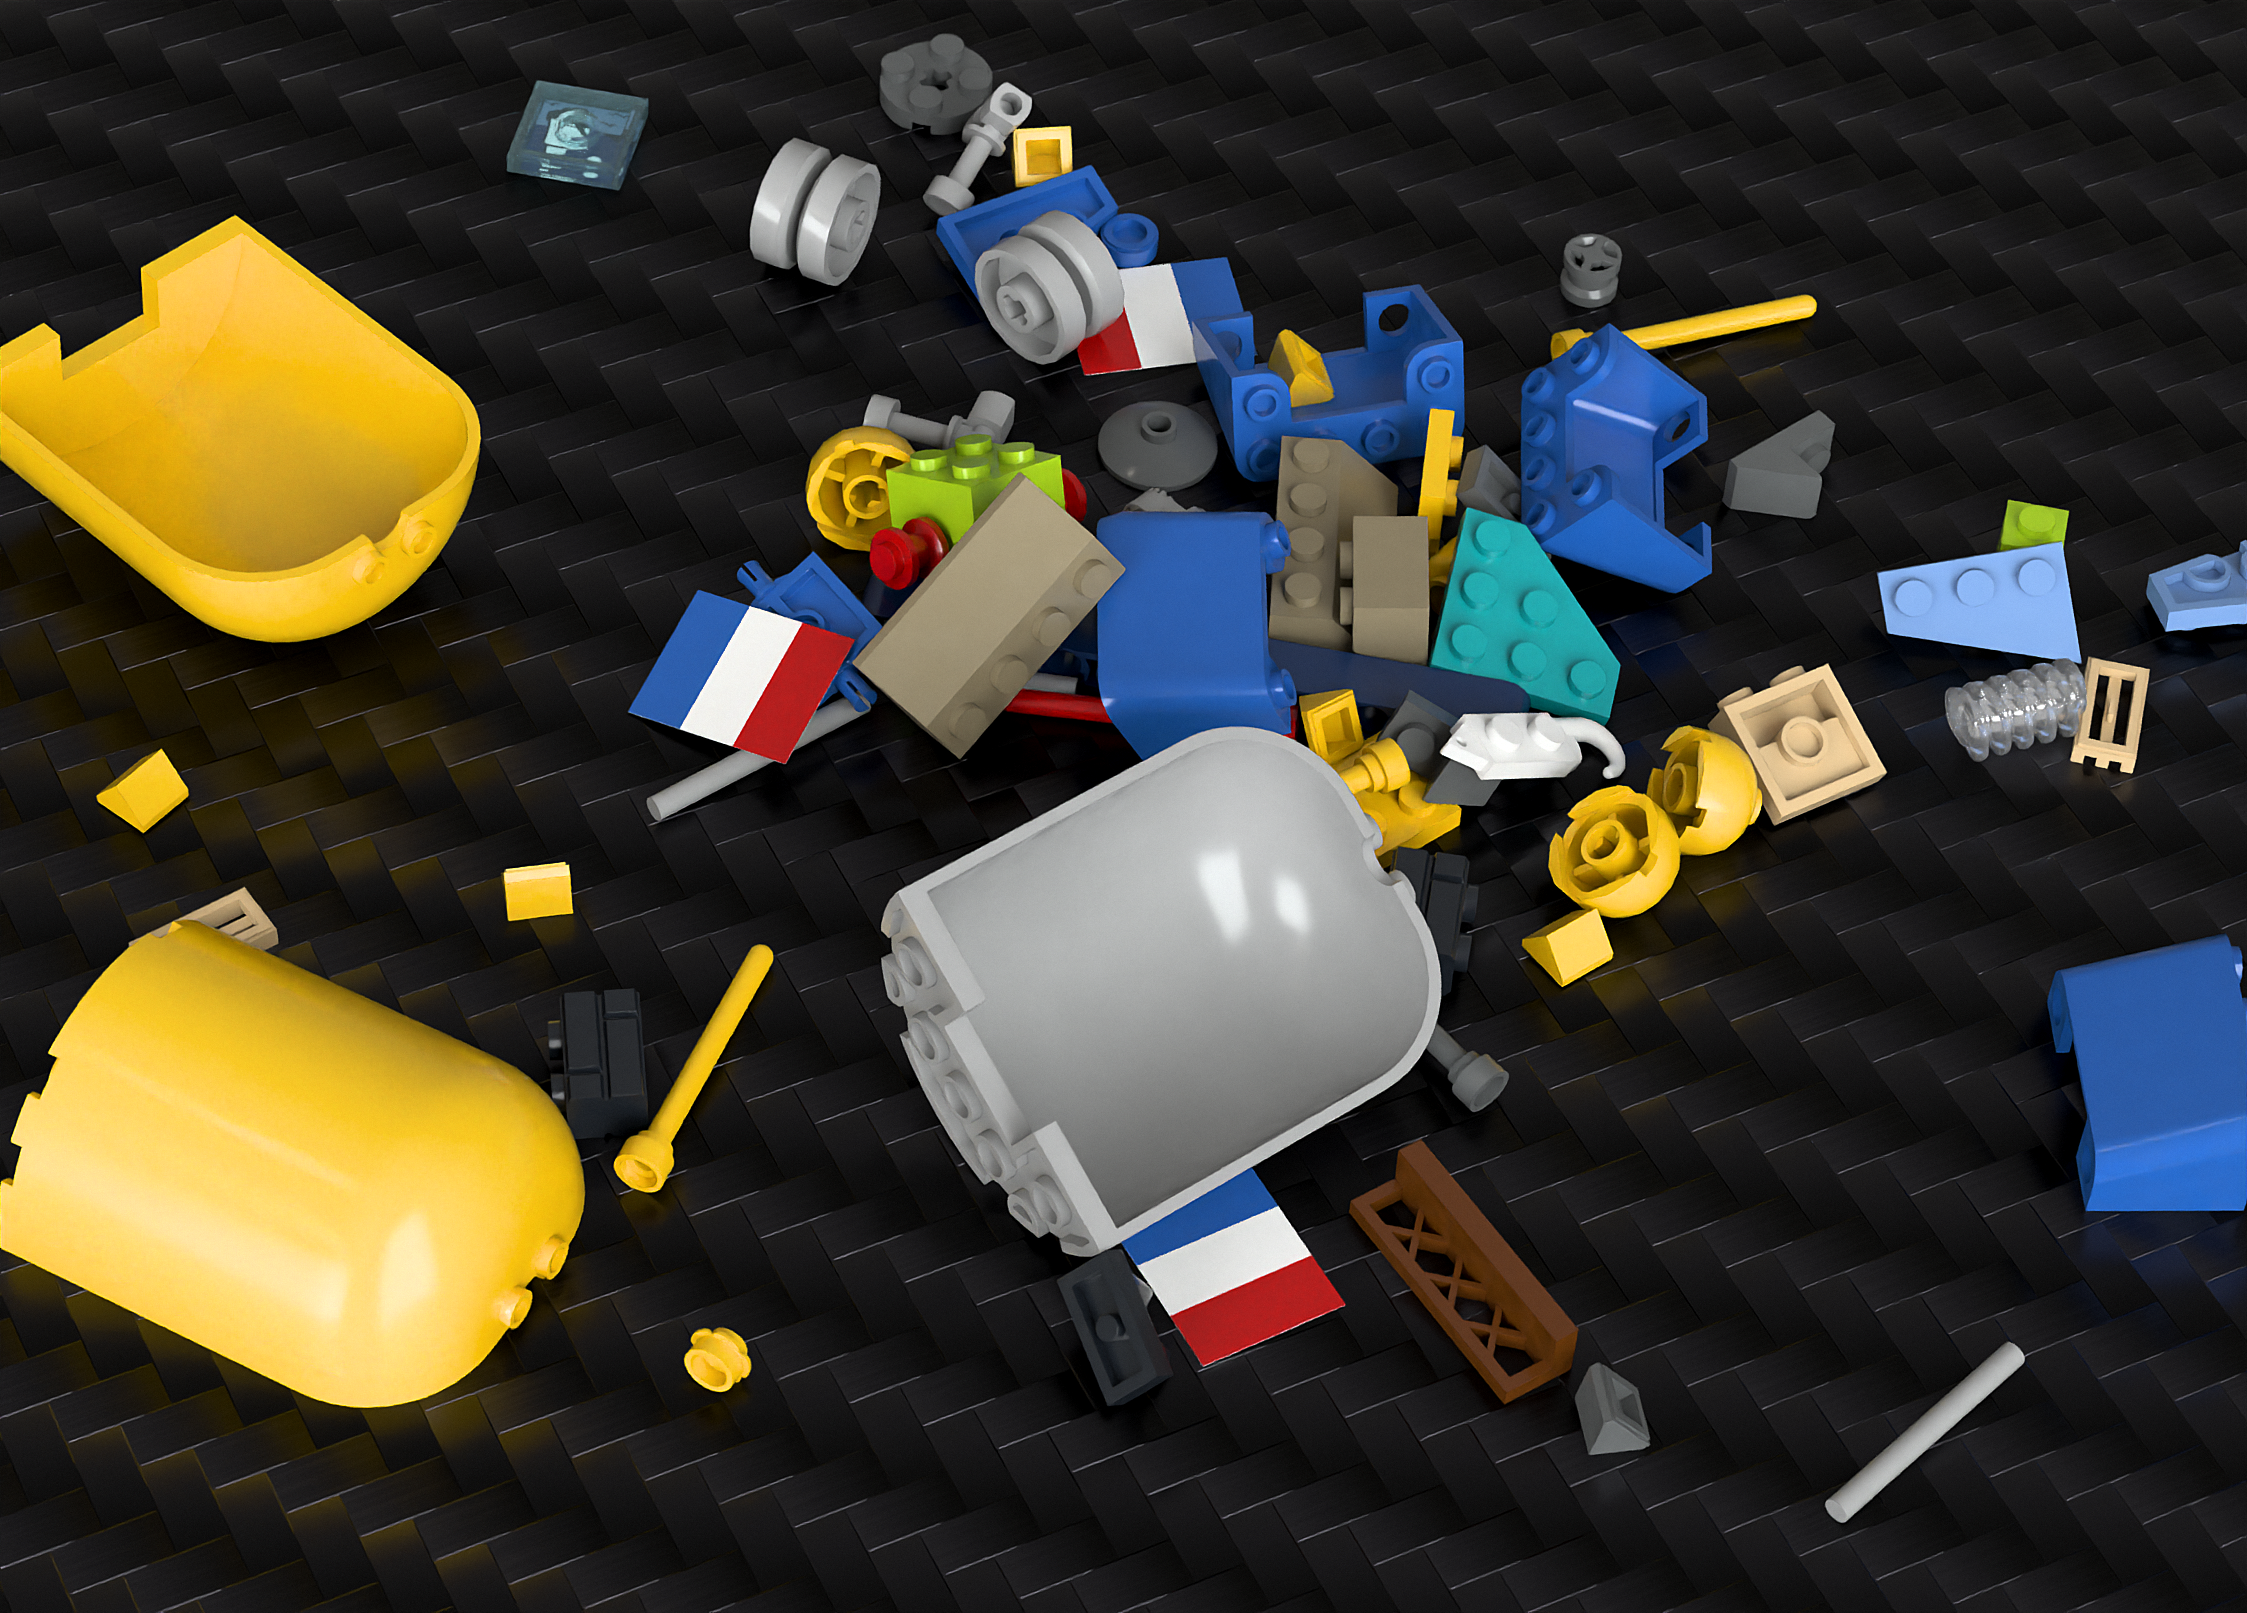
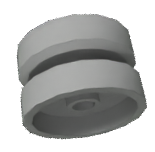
(815, 212)
(1049, 287)

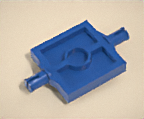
(821, 600)

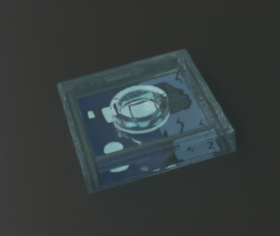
(577, 135)

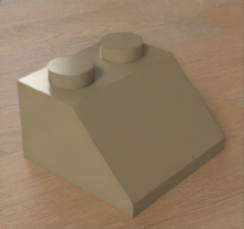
(1388, 587)

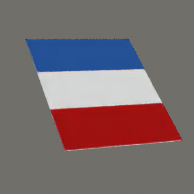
(1159, 316)
(741, 676)
(1231, 1269)

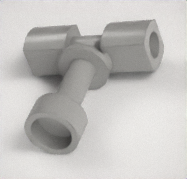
(985, 136)
(990, 416)

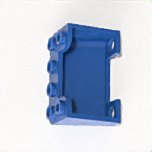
(1378, 389)
(1596, 457)
(2159, 1076)

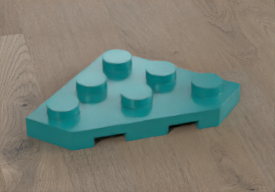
(1520, 623)

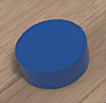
(1130, 240)

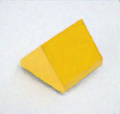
(1040, 154)
(1301, 370)
(1332, 724)
(145, 791)
(537, 891)
(1570, 945)

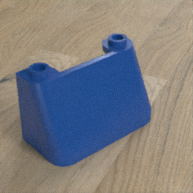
(1190, 626)

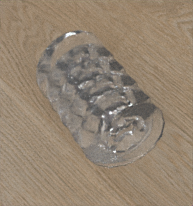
(2017, 708)

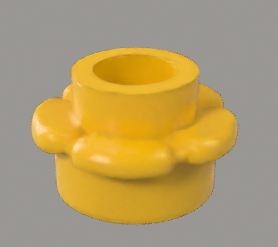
(717, 1358)

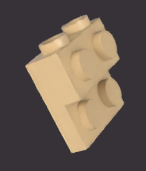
(1800, 741)

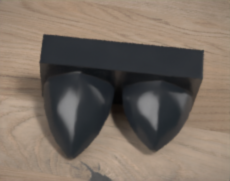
(1116, 1327)

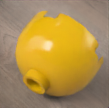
(850, 486)
(1706, 790)
(1616, 853)

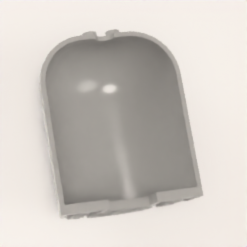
(1161, 983)

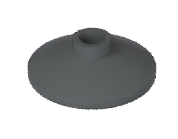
(1157, 446)

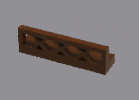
(1485, 1260)

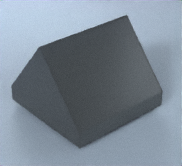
(1610, 1412)

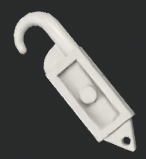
(1529, 745)

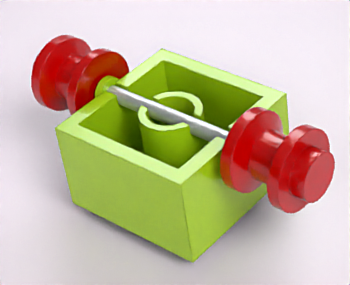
(945, 493)

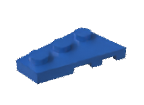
(978, 228)

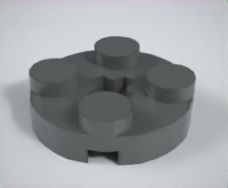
(943, 62)

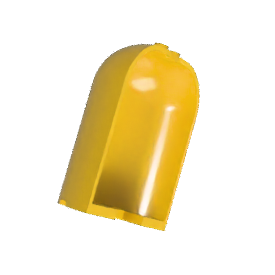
(247, 441)
(290, 1172)

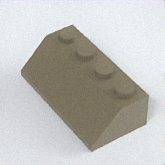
(1316, 498)
(989, 615)

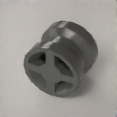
(1590, 270)

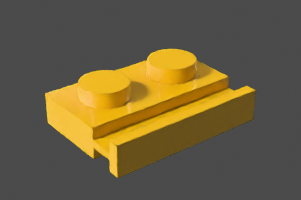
(1437, 492)

